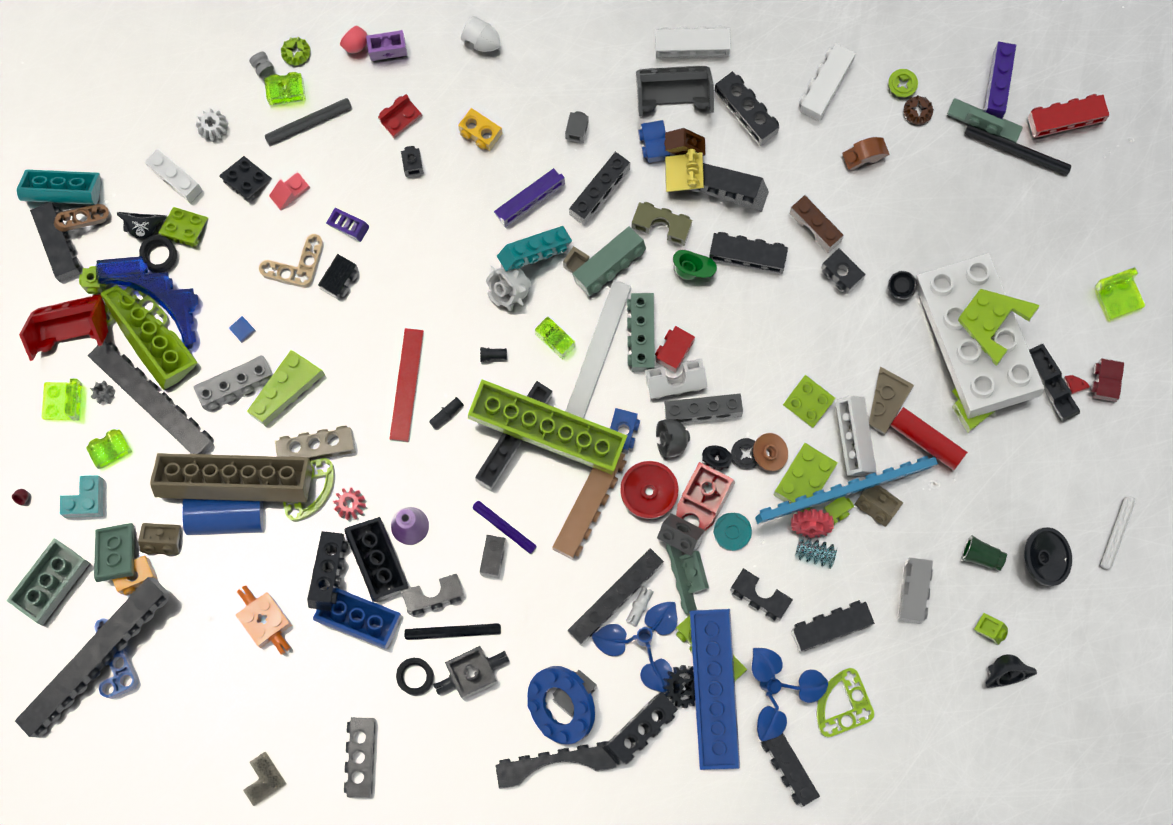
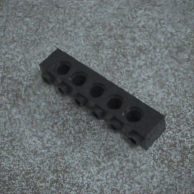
(615, 596)

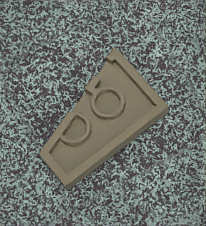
(888, 399)

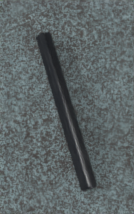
(1018, 149)

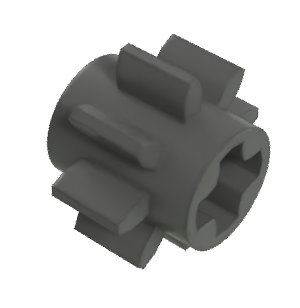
(103, 396)

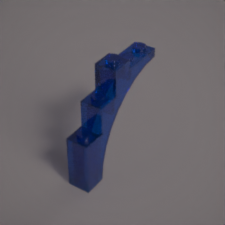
(158, 286)

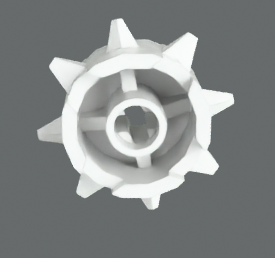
(507, 287)

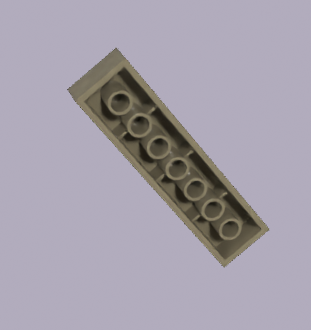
(231, 477)

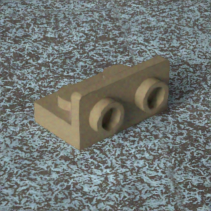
(879, 504)
(159, 538)

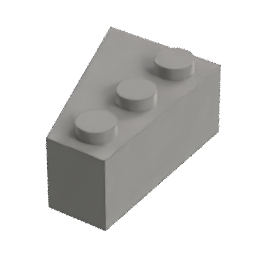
(915, 590)

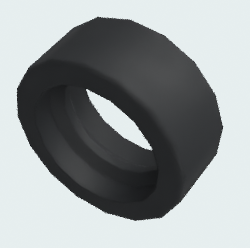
(158, 239)
(429, 676)

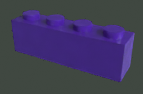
(1000, 79)

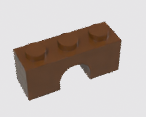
(825, 232)

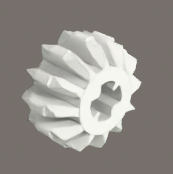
(215, 130)

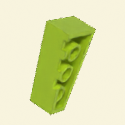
(284, 387)

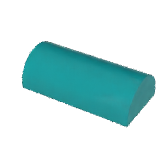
(59, 186)

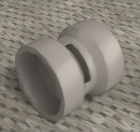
(262, 65)

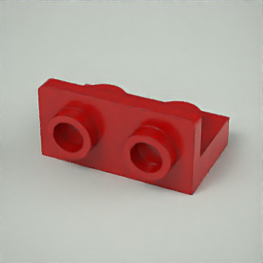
(399, 116)

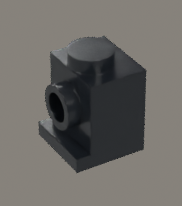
(412, 167)

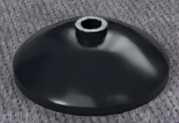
(1048, 556)

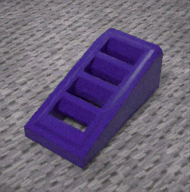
(358, 229)

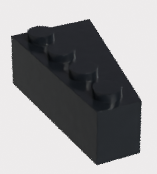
(734, 186)

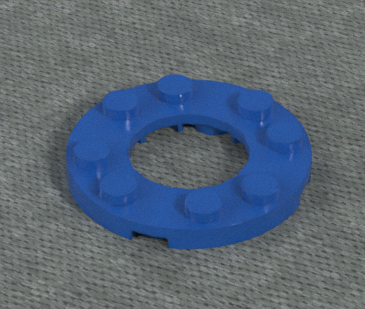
(583, 704)

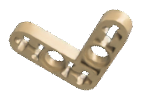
(302, 268)

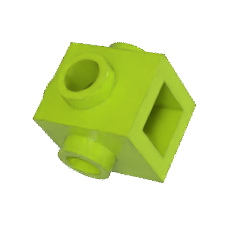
(89, 285)

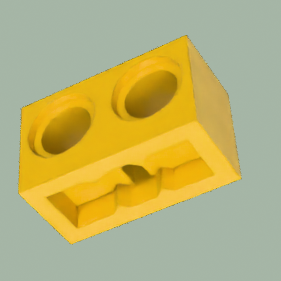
(483, 126)

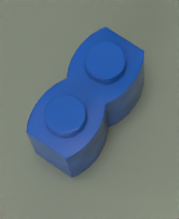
(653, 137)

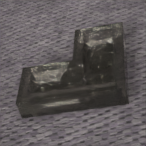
(269, 779)

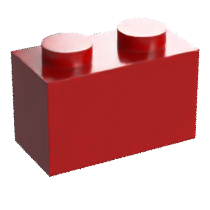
(675, 348)

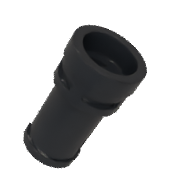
(488, 354)

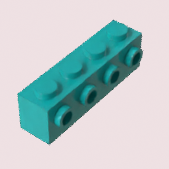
(534, 248)

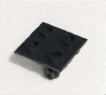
(245, 178)

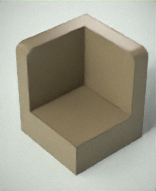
(575, 259)

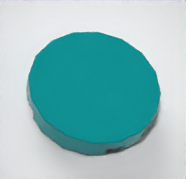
(732, 531)

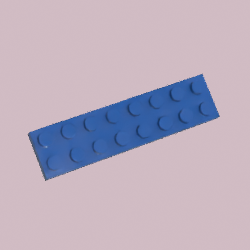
(714, 689)

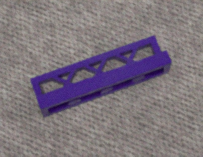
(529, 197)

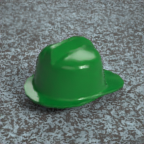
(693, 265)

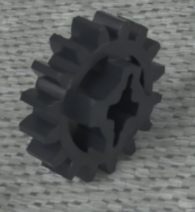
(677, 681)

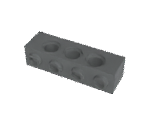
(704, 408)

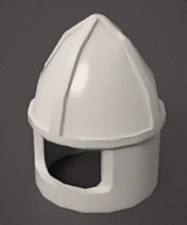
(481, 34)

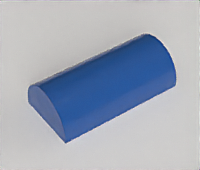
(221, 516)
(360, 619)

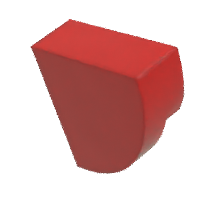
(1076, 384)

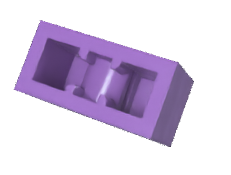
(386, 45)

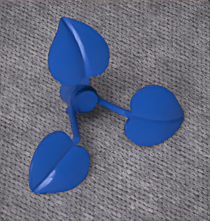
(612, 642)
(764, 667)

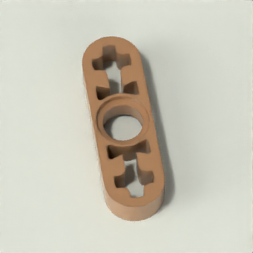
(87, 211)

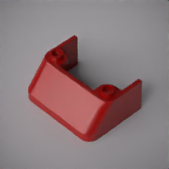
(64, 322)

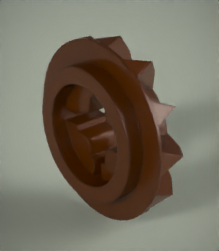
(912, 115)

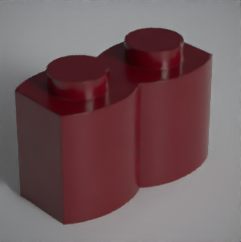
(1108, 380)

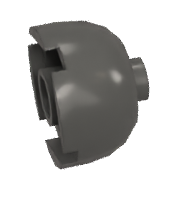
(673, 437)

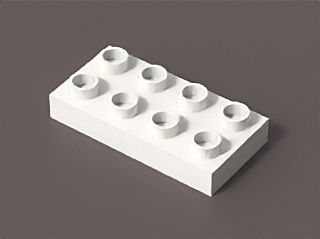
(977, 379)

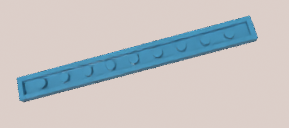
(838, 491)

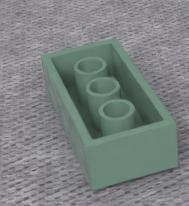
(47, 581)

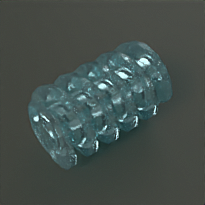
(816, 552)

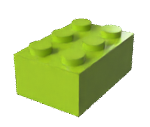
(805, 475)

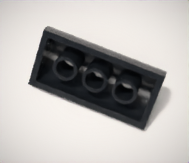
(376, 559)

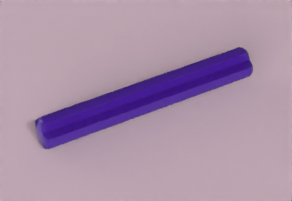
(504, 526)

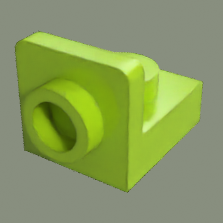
(992, 628)

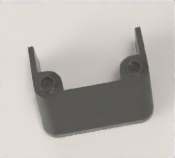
(674, 86)

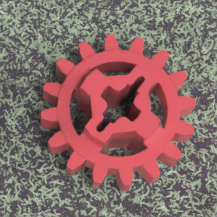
(812, 523)

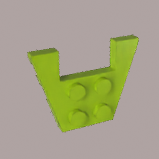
(987, 314)

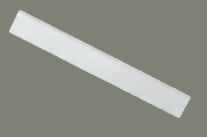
(598, 348)

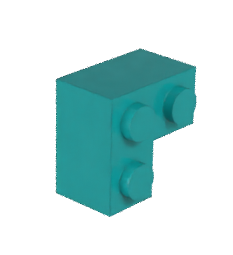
(88, 502)

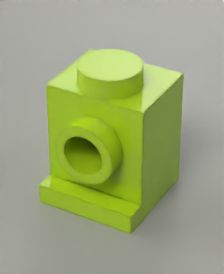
(839, 509)

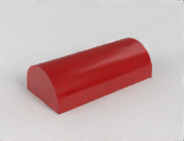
(928, 438)

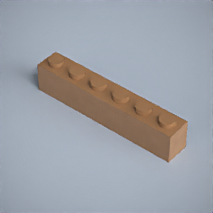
(586, 510)

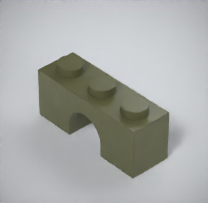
(648, 215)

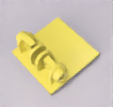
(684, 171)

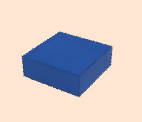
(241, 329)

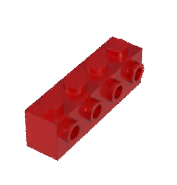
(1068, 115)

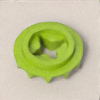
(300, 57)
(903, 75)

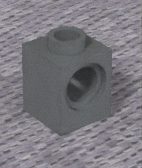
(577, 126)

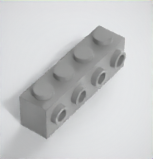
(233, 383)

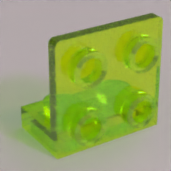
(1120, 293)
(62, 400)

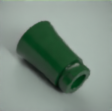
(983, 554)

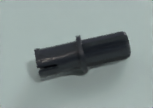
(446, 413)

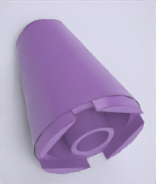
(409, 525)

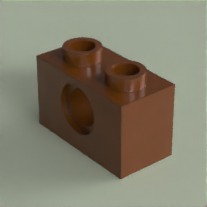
(681, 140)

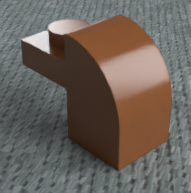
(865, 151)

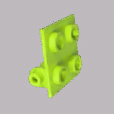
(183, 226)
(809, 401)

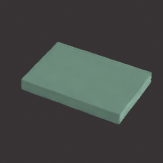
(114, 552)

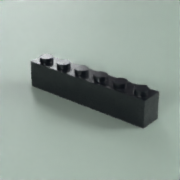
(507, 445)

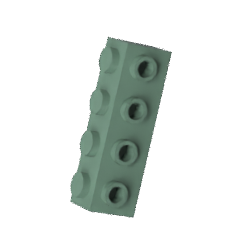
(609, 261)
(642, 331)

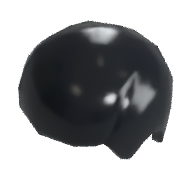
(902, 285)

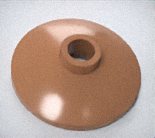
(777, 452)

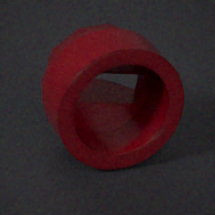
(20, 496)

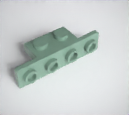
(985, 121)
(689, 576)

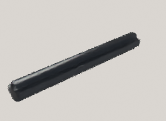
(452, 631)

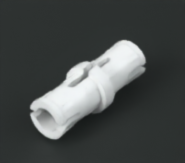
(639, 606)

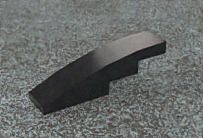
(1053, 383)

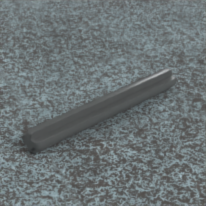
(307, 121)

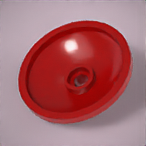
(649, 476)

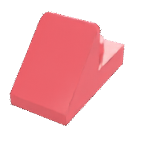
(288, 191)

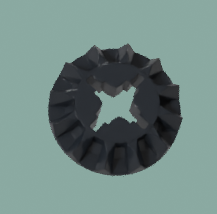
(736, 452)
(724, 456)

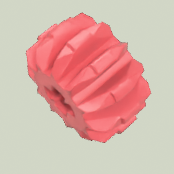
(356, 505)

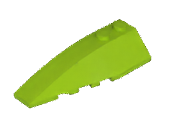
(153, 343)

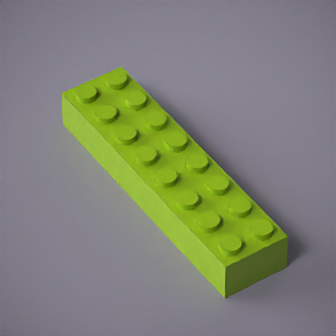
(546, 426)

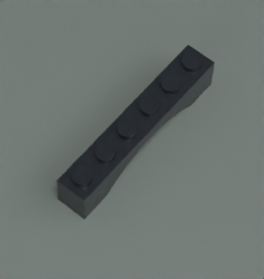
(515, 772)

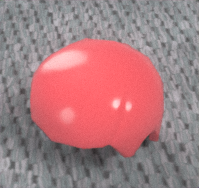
(354, 40)

